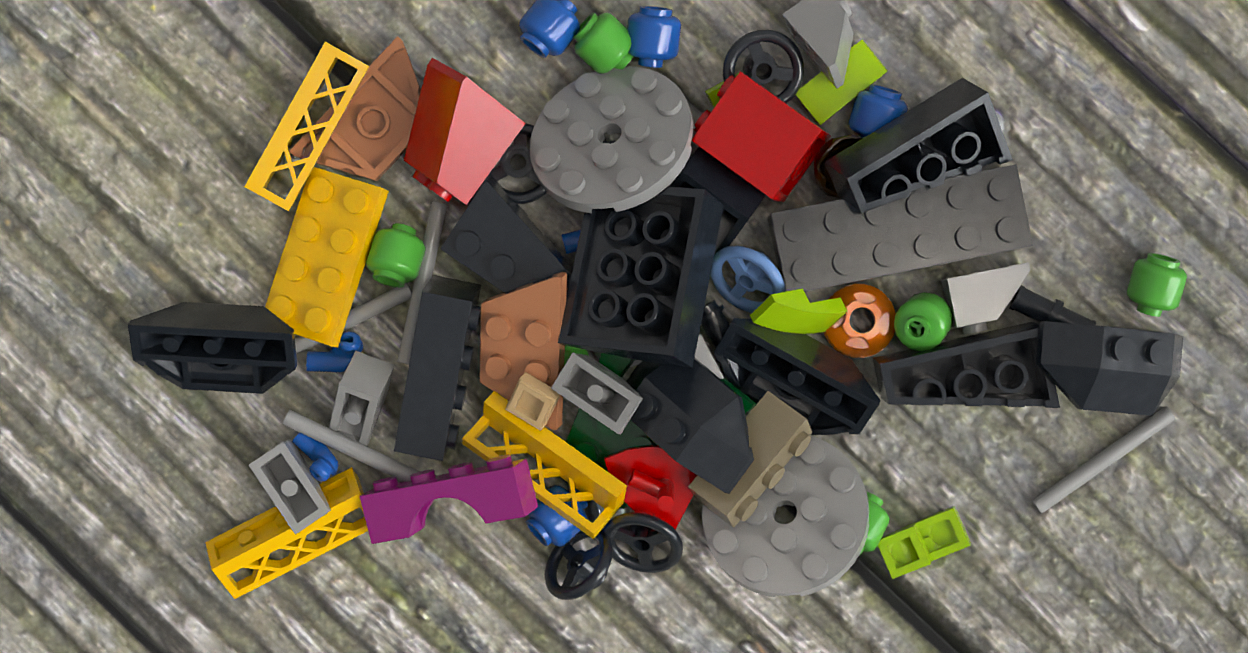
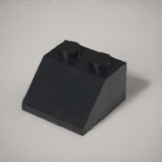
(729, 188)

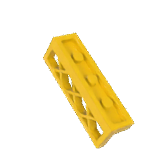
(293, 119)
(558, 457)
(255, 539)

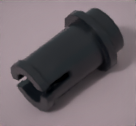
(714, 322)

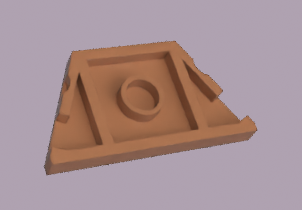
(376, 121)
(522, 336)

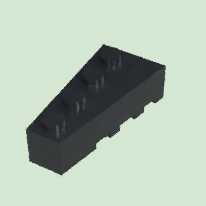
(503, 243)
(437, 368)

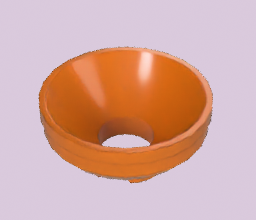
(867, 344)

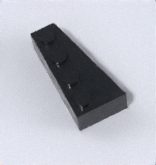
(921, 148)
(970, 371)

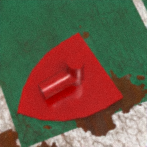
(653, 482)

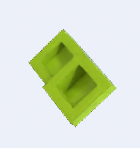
(826, 100)
(795, 314)
(923, 542)

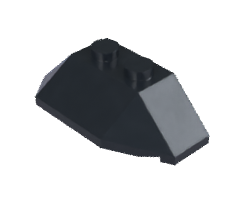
(215, 346)
(1110, 365)
(800, 373)
(694, 420)

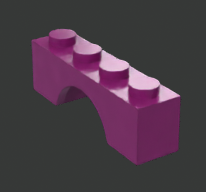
(495, 491)

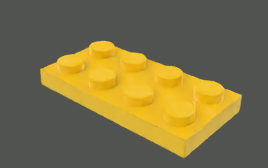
(325, 255)

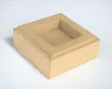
(532, 401)

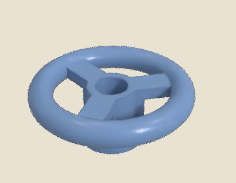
(752, 272)

